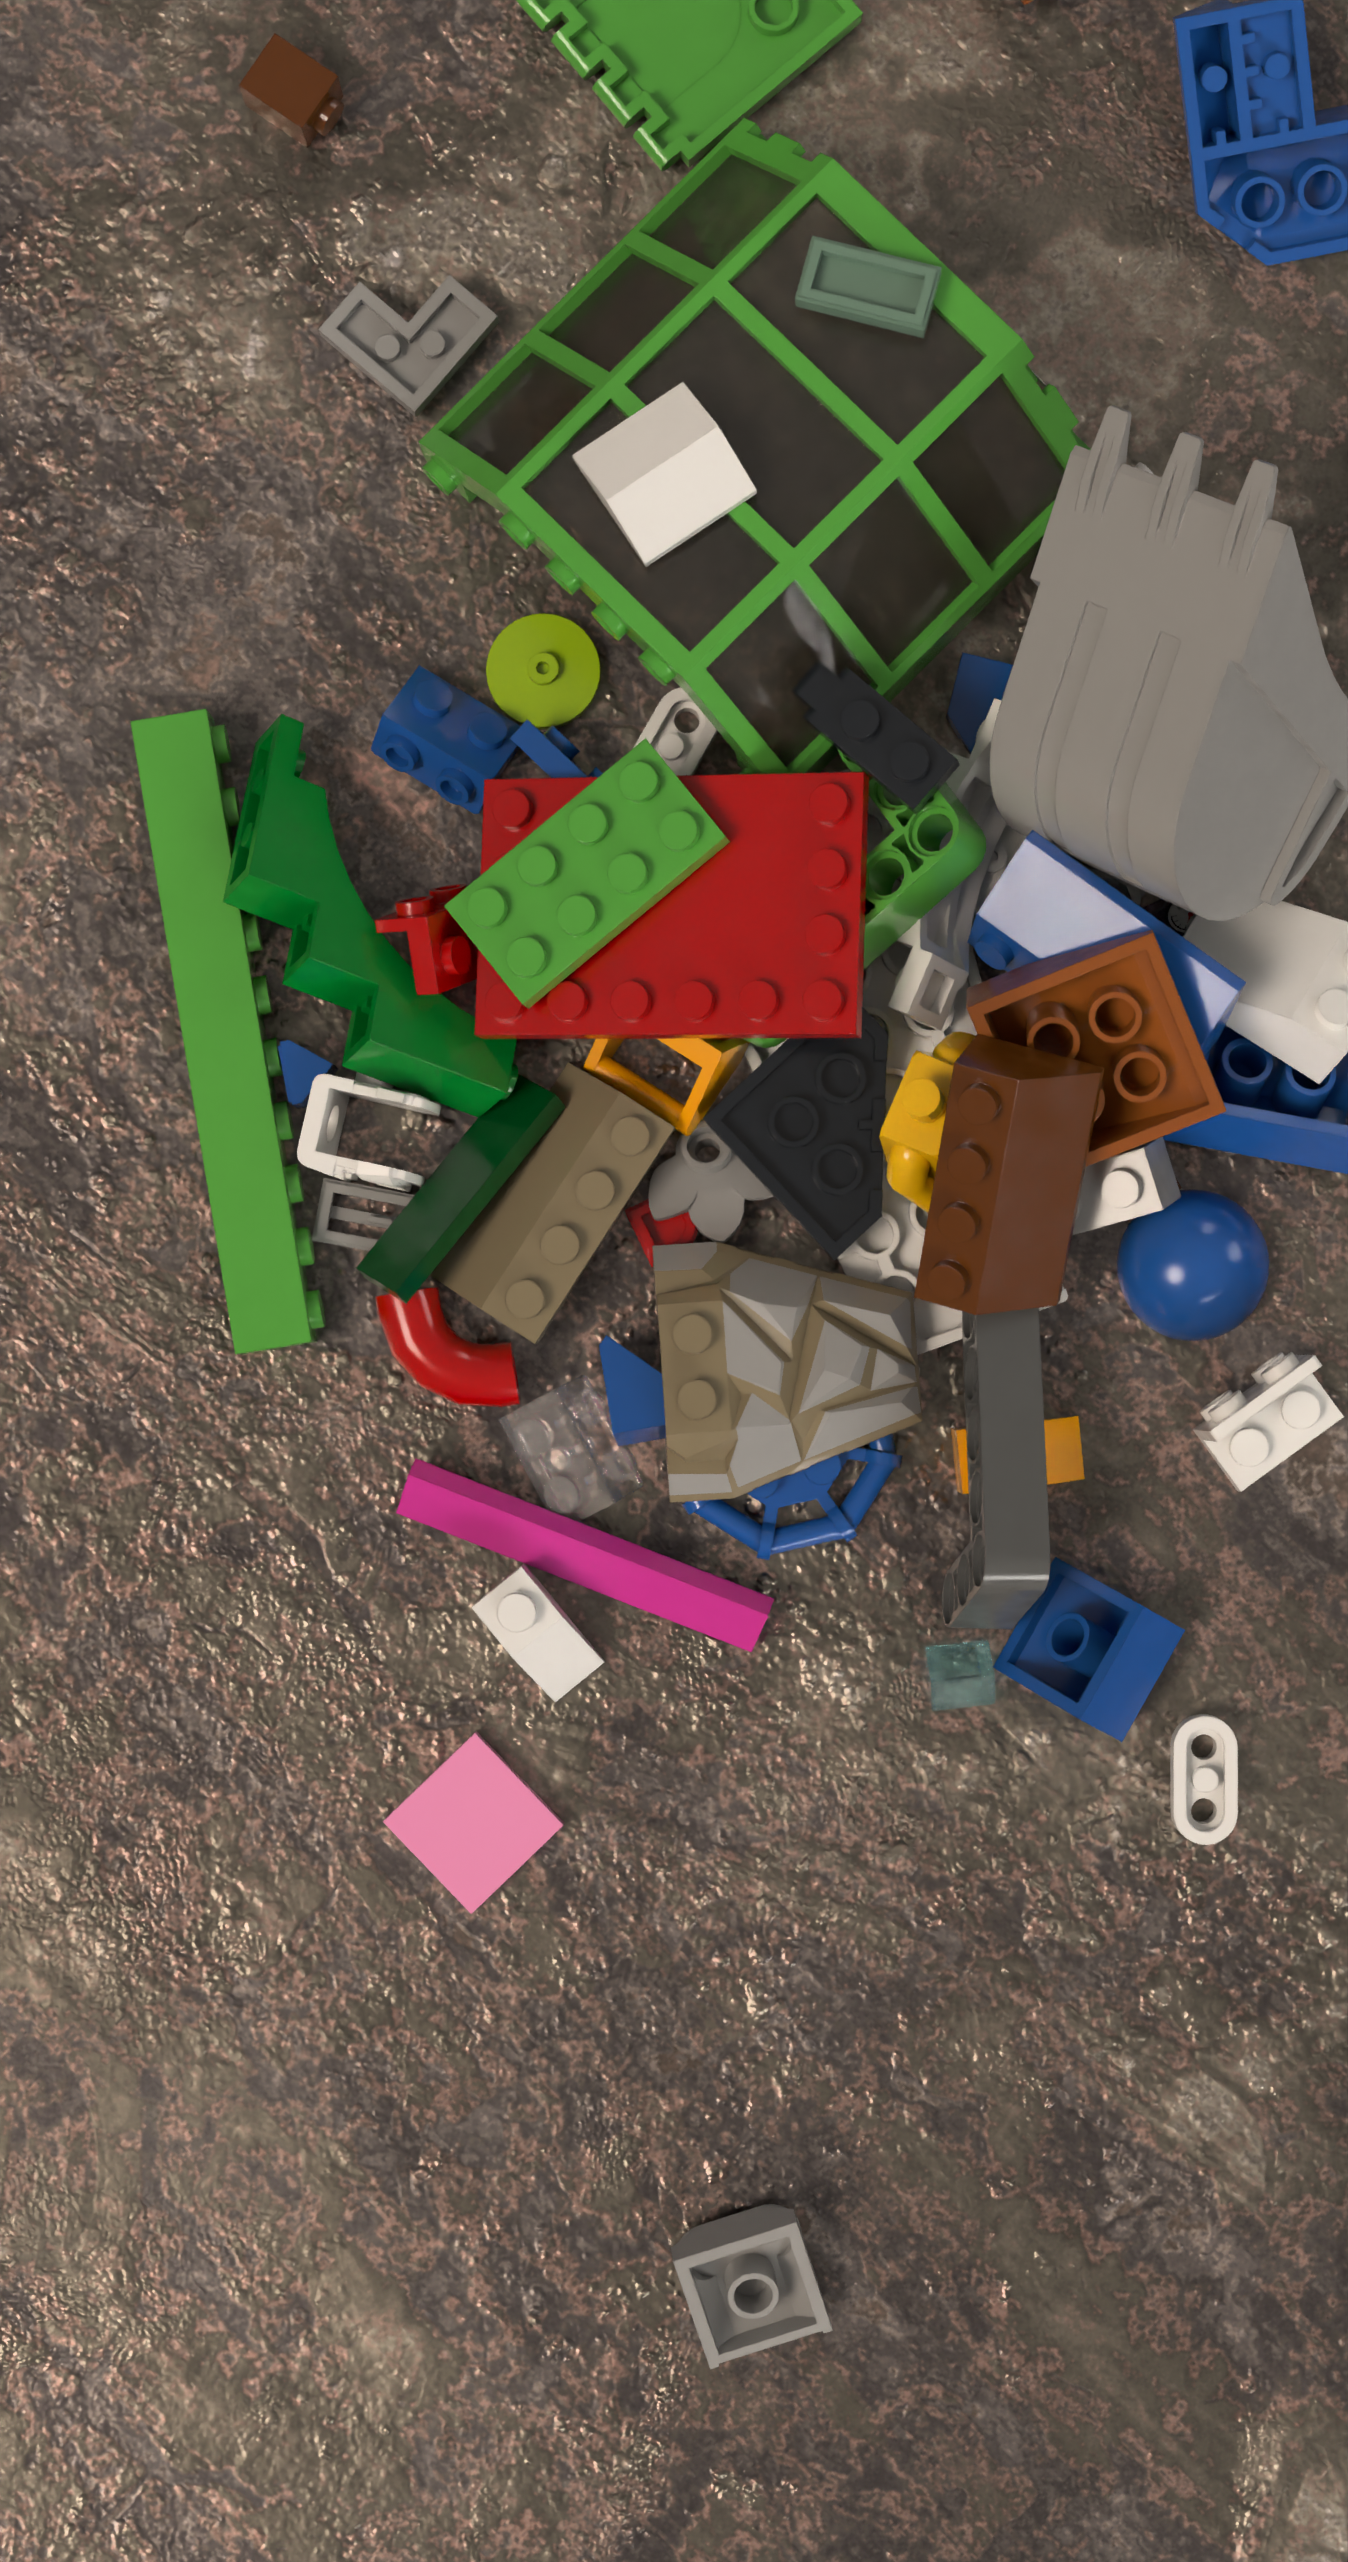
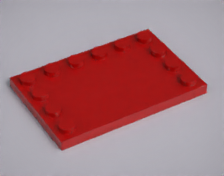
(740, 948)

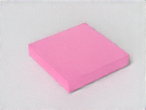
(473, 1822)

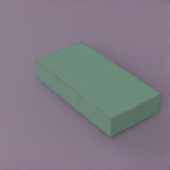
(868, 286)

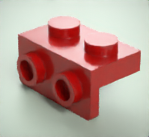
(438, 945)

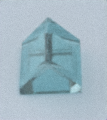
(960, 1675)

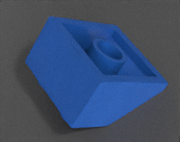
(1089, 1650)

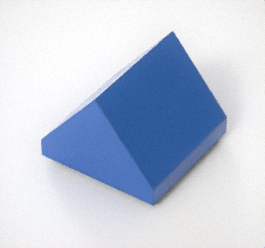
(299, 1071)

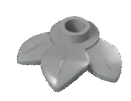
(708, 1191)

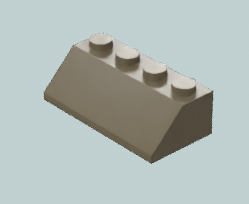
(556, 1206)

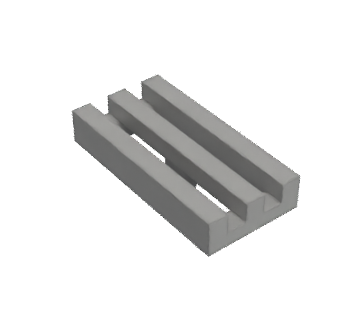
(326, 1211)

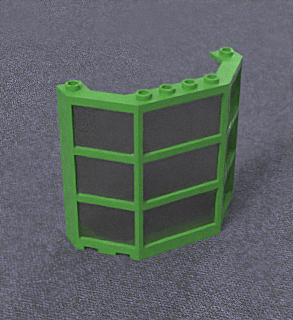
(883, 462)

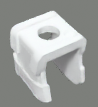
(325, 1122)

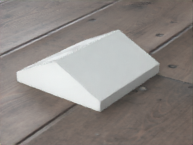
(665, 473)

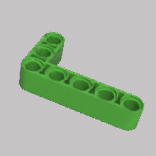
(916, 853)

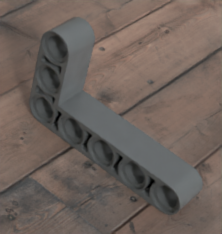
(1007, 1475)

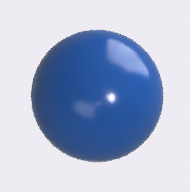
(1193, 1266)

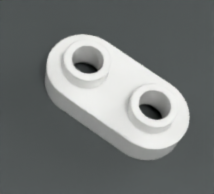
(678, 749)
(1204, 1777)

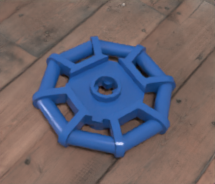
(804, 1487)

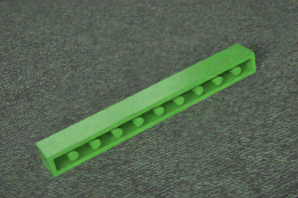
(226, 1034)

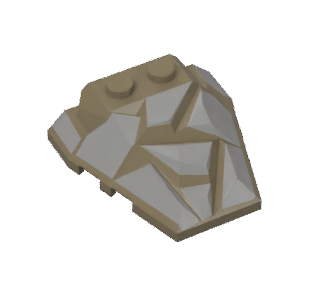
(774, 1366)

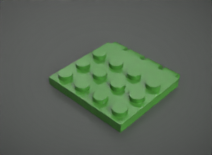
(691, 61)

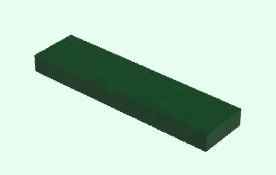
(459, 1189)

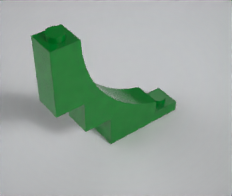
(293, 875)

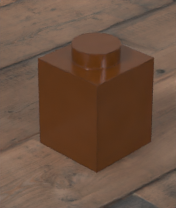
(293, 91)

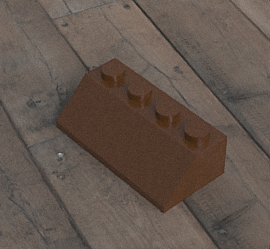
(1007, 1178)

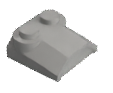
(749, 2282)

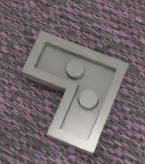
(413, 356)

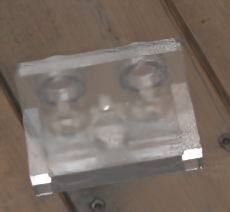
(572, 1451)

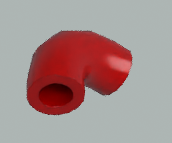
(444, 1360)

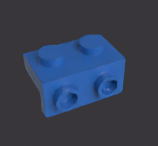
(445, 739)

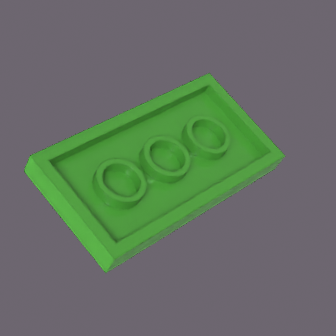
(586, 873)

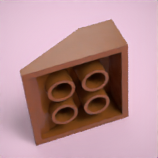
(1116, 1012)

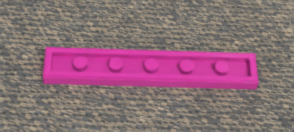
(584, 1555)

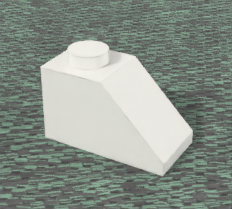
(537, 1633)

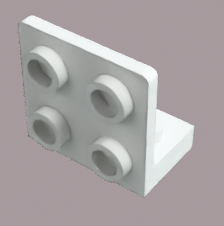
(1268, 1421)

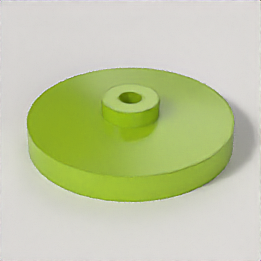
(543, 670)

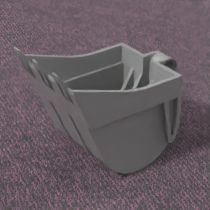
(1172, 687)

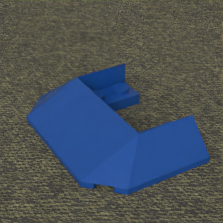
(1257, 149)

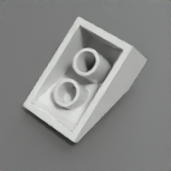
(1293, 981)

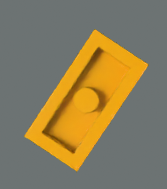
(715, 1055)

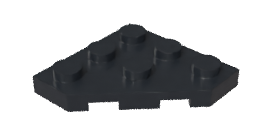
(813, 1131)

